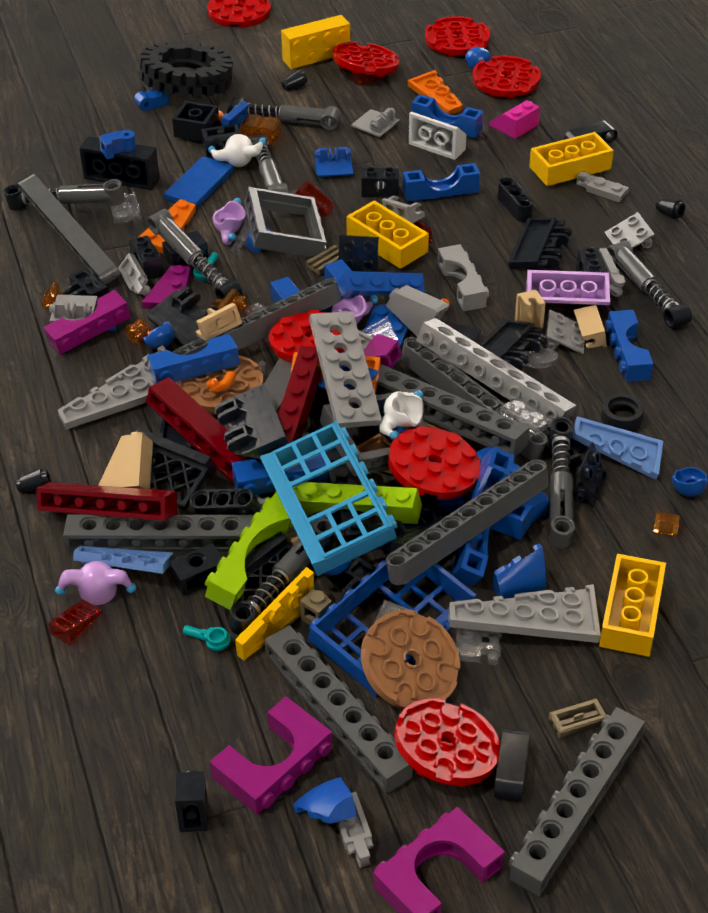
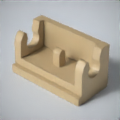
(530, 308)
(591, 326)

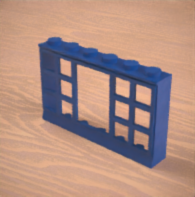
(366, 587)

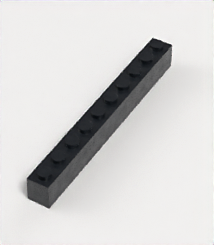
(340, 474)

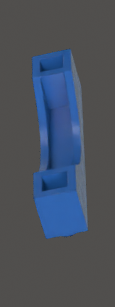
(473, 555)

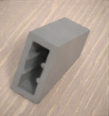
(415, 307)

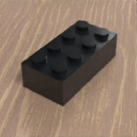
(132, 168)

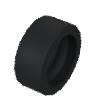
(622, 402)

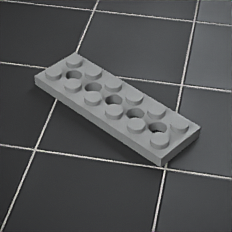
(335, 378)

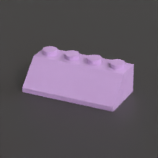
(570, 286)

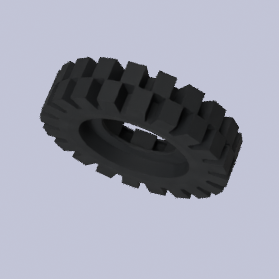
(212, 67)

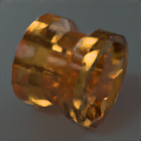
(137, 331)

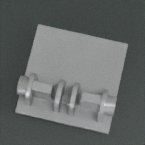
(376, 122)
(632, 230)
(72, 307)
(563, 331)

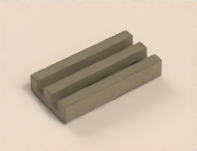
(317, 262)
(580, 721)

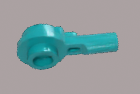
(212, 259)
(215, 638)

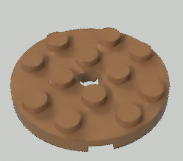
(247, 377)
(385, 656)

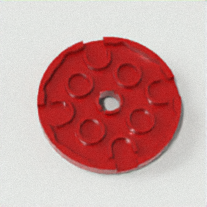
(238, 12)
(443, 35)
(365, 59)
(520, 78)
(291, 333)
(449, 478)
(460, 763)

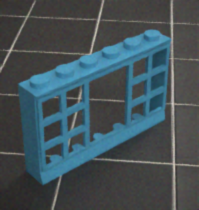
(323, 561)

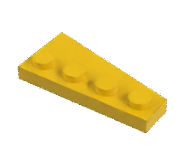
(276, 616)

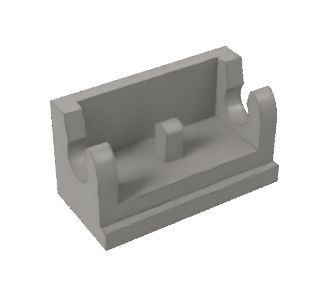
(404, 210)

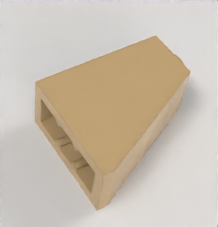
(130, 463)

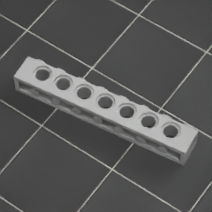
(491, 369)

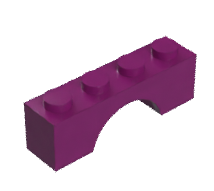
(67, 334)
(385, 348)

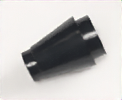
(294, 80)
(671, 207)
(33, 480)

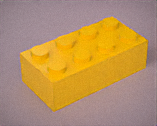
(313, 41)
(569, 157)
(398, 238)
(632, 605)

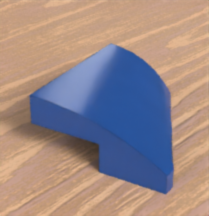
(521, 575)
(328, 802)

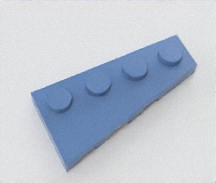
(626, 447)
(125, 558)

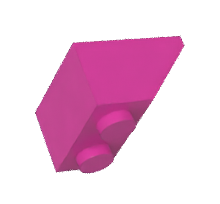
(518, 119)

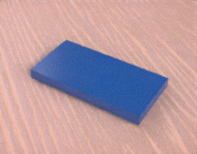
(199, 181)

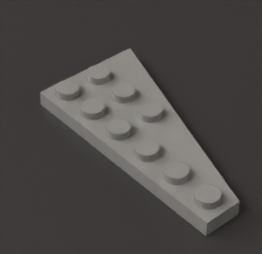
(119, 393)
(538, 613)

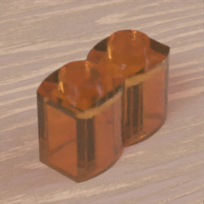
(258, 125)

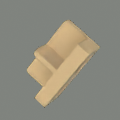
(218, 322)

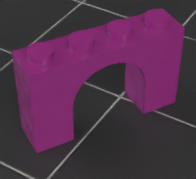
(260, 785)
(451, 836)

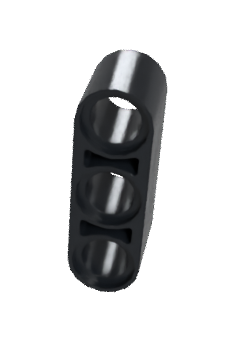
(602, 128)
(515, 199)
(225, 502)
(511, 764)

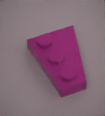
(174, 279)

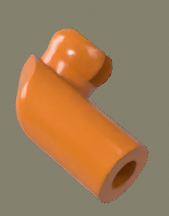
(215, 386)

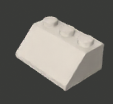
(436, 136)

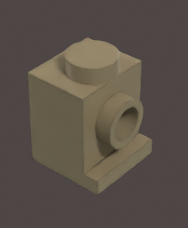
(312, 603)

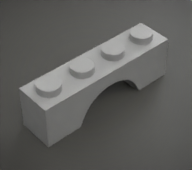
(456, 263)

